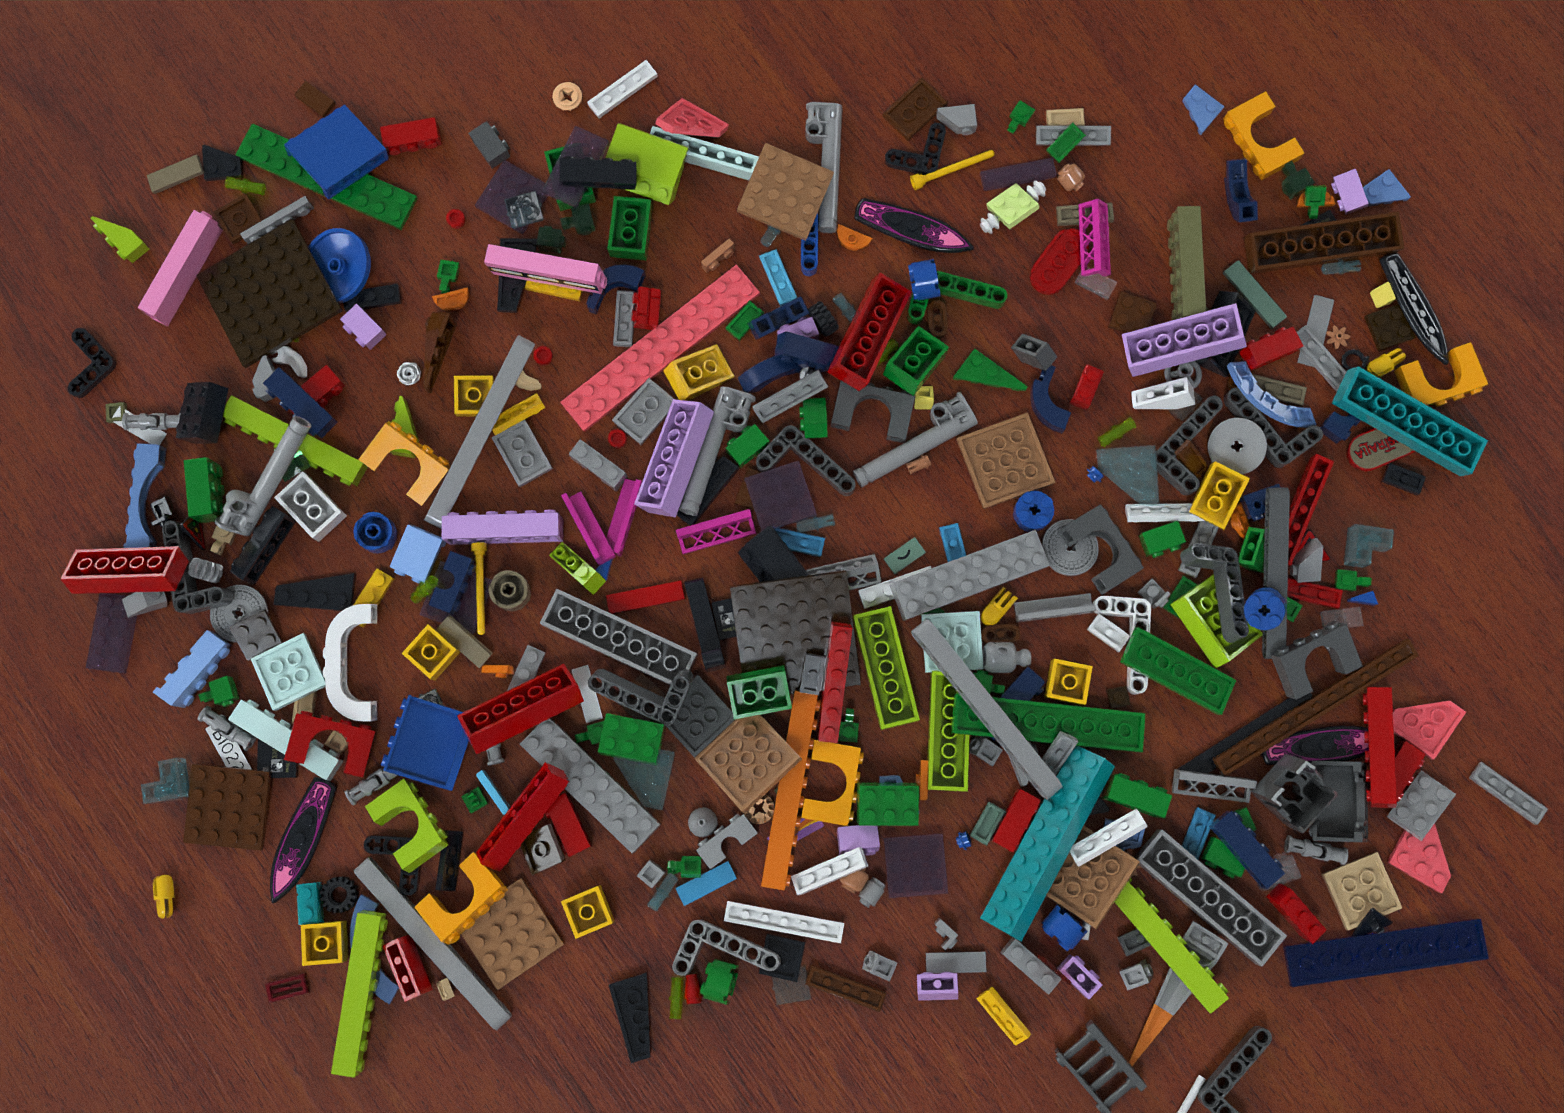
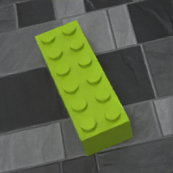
(885, 668)
(946, 751)

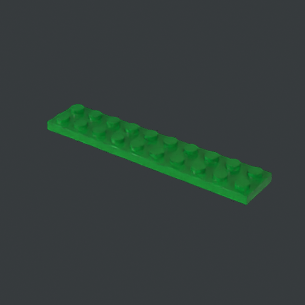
(365, 195)
(1045, 720)

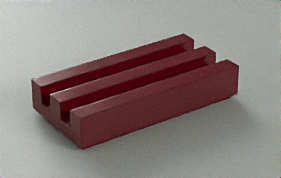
(303, 983)

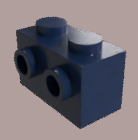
(1255, 504)

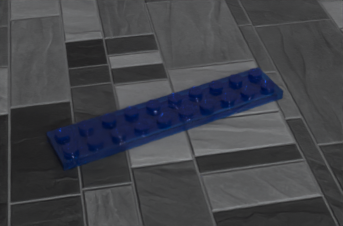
(1386, 952)

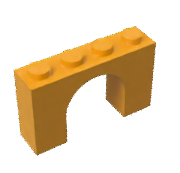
(1264, 160)
(1467, 372)
(432, 467)
(847, 760)
(487, 890)

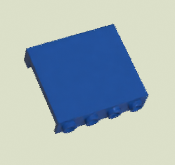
(337, 151)
(426, 744)

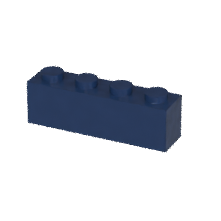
(805, 351)
(299, 402)
(1024, 687)
(1247, 849)

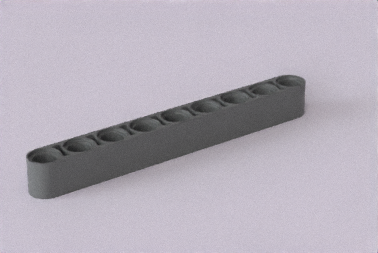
(1276, 560)

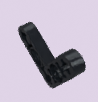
(921, 160)
(97, 364)
(401, 842)

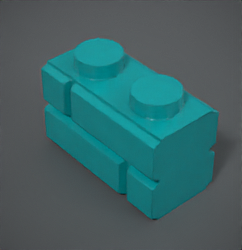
(309, 903)

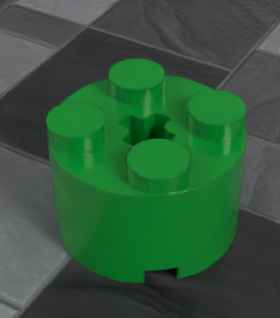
(720, 981)

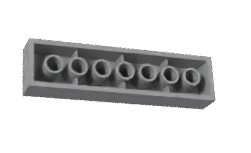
(969, 575)
(616, 638)
(592, 785)
(1210, 897)

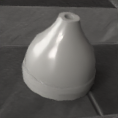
(702, 822)

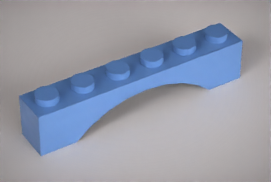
(148, 463)

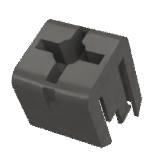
(1306, 785)

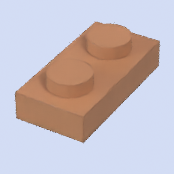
(712, 261)

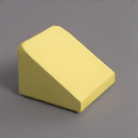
(1383, 295)
(924, 398)

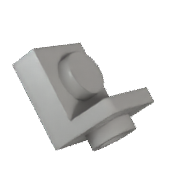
(1154, 594)
(984, 750)
(943, 929)
(879, 965)
(1137, 975)

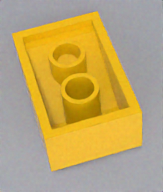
(698, 373)
(1218, 494)

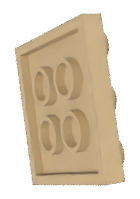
(1359, 888)

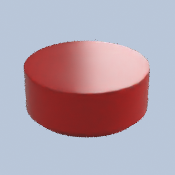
(455, 218)
(543, 355)
(617, 438)

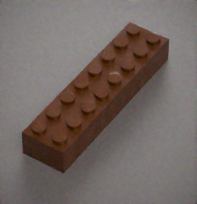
(1323, 242)

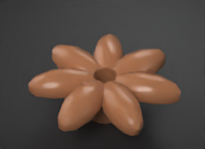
(1337, 340)

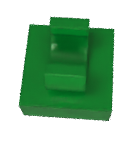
(475, 800)

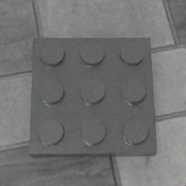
(701, 718)

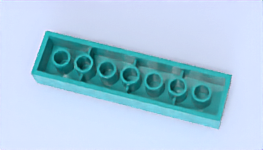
(1409, 421)

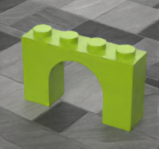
(428, 839)

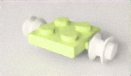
(1012, 206)

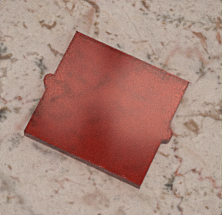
(1054, 969)

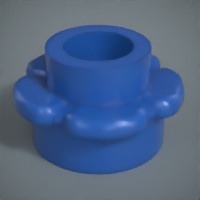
(1094, 474)
(963, 840)

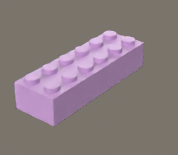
(1184, 340)
(674, 458)
(502, 528)

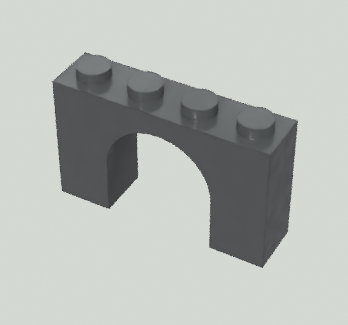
(899, 405)
(1124, 561)
(1291, 659)

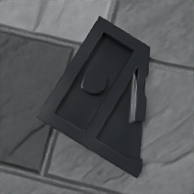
(219, 164)

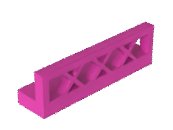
(1100, 236)
(623, 516)
(714, 524)
(589, 527)

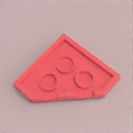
(690, 120)
(1427, 725)
(1422, 859)

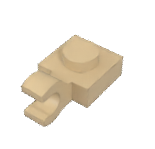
(221, 537)

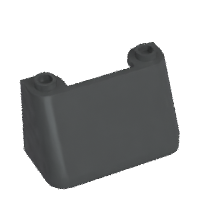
(1348, 814)

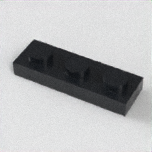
(375, 297)
(449, 862)

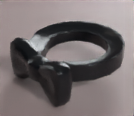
(1356, 352)

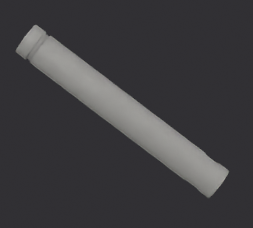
(828, 124)
(726, 410)
(956, 419)
(245, 514)

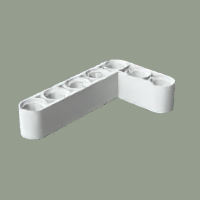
(1134, 617)

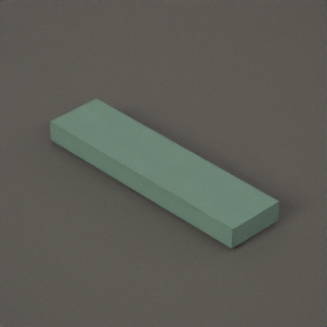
(1254, 294)

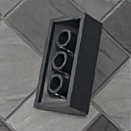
(1219, 362)
(262, 546)
(770, 557)

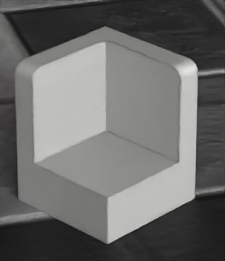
(651, 873)

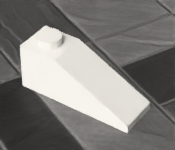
(1168, 395)

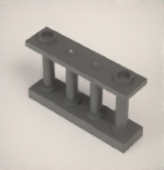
(1120, 1064)

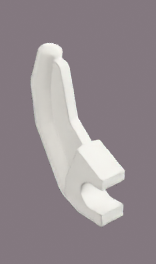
(290, 357)

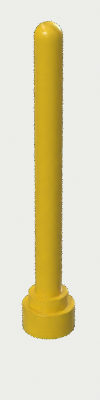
(919, 180)
(479, 550)

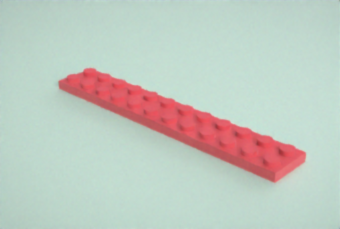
(660, 348)

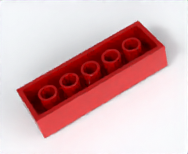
(869, 332)
(125, 570)
(520, 708)

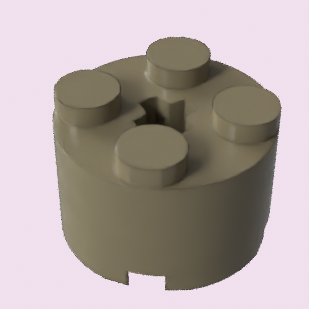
(500, 585)

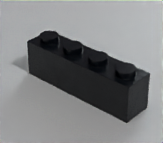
(597, 173)

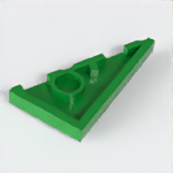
(982, 370)

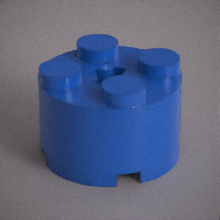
(925, 279)
(1043, 506)
(369, 524)
(1274, 602)
(1064, 927)

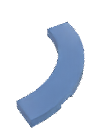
(1266, 402)
(386, 986)

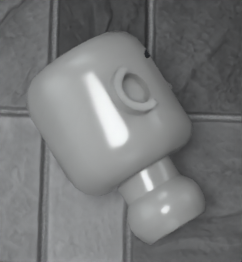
(1003, 657)

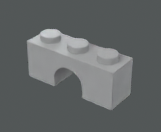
(598, 464)
(711, 849)
(1030, 965)

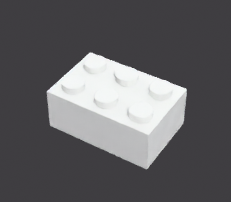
(310, 506)

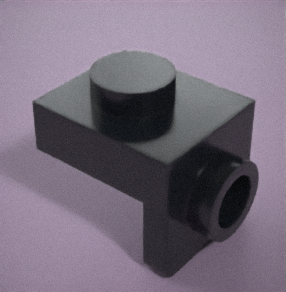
(163, 511)

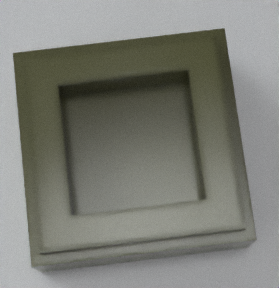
(111, 408)

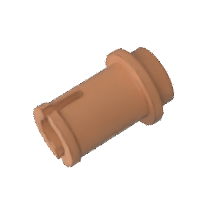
(918, 464)

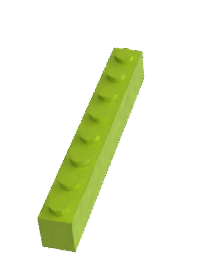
(272, 429)
(1171, 948)
(358, 993)

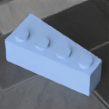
(193, 670)

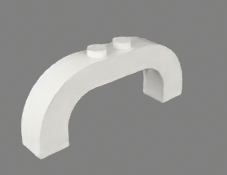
(336, 662)

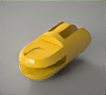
(1385, 363)
(994, 610)
(163, 893)

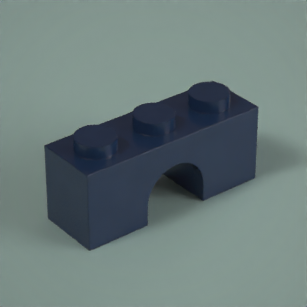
(775, 319)
(1338, 427)
(449, 599)

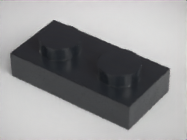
(1403, 479)

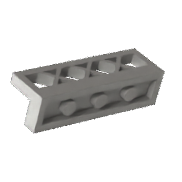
(855, 567)
(1053, 607)
(1215, 780)

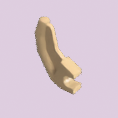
(527, 383)

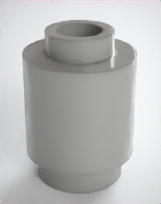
(871, 892)

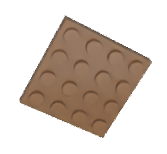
(785, 191)
(1005, 460)
(747, 760)
(1094, 886)
(512, 935)

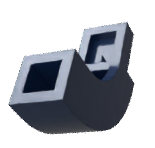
(1239, 200)
(617, 276)
(766, 372)
(1043, 407)

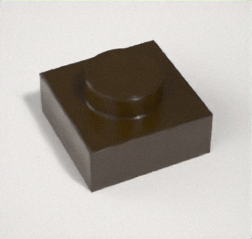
(1118, 697)

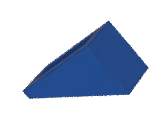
(604, 569)
(1367, 598)

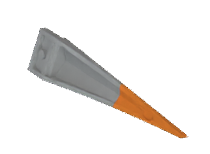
(1174, 991)

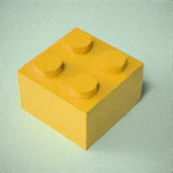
(470, 394)
(431, 652)
(1068, 682)
(588, 911)
(324, 943)

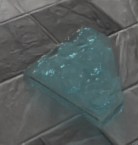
(1132, 470)
(649, 780)

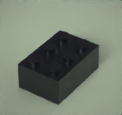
(201, 413)

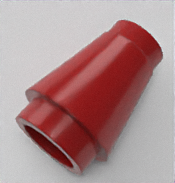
(692, 990)

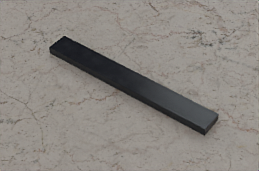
(1204, 763)

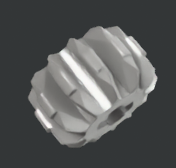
(205, 570)

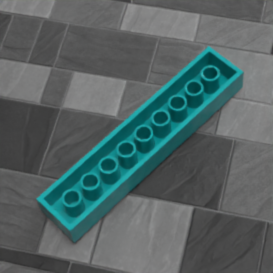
(1047, 843)

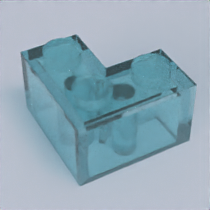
(1362, 541)
(172, 783)

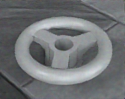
(1188, 368)

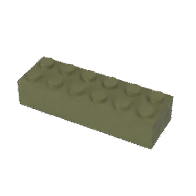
(1186, 262)

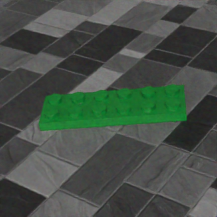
(1178, 671)

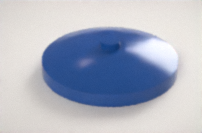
(343, 261)

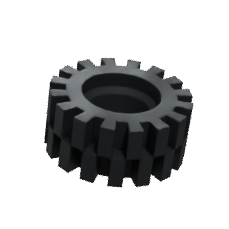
(823, 319)
(327, 894)

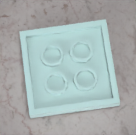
(963, 634)
(289, 672)

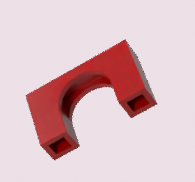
(306, 727)

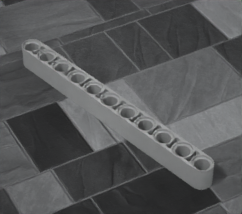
(480, 430)
(986, 709)
(440, 953)

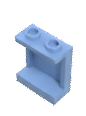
(416, 553)

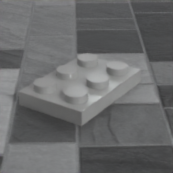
(644, 411)
(522, 453)
(1421, 805)

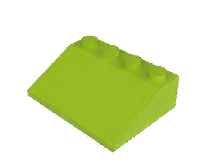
(657, 162)
(1201, 616)

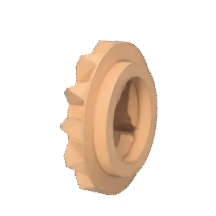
(567, 88)
(761, 818)

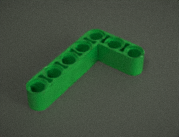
(952, 291)

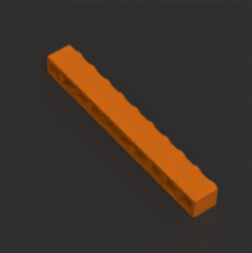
(789, 793)

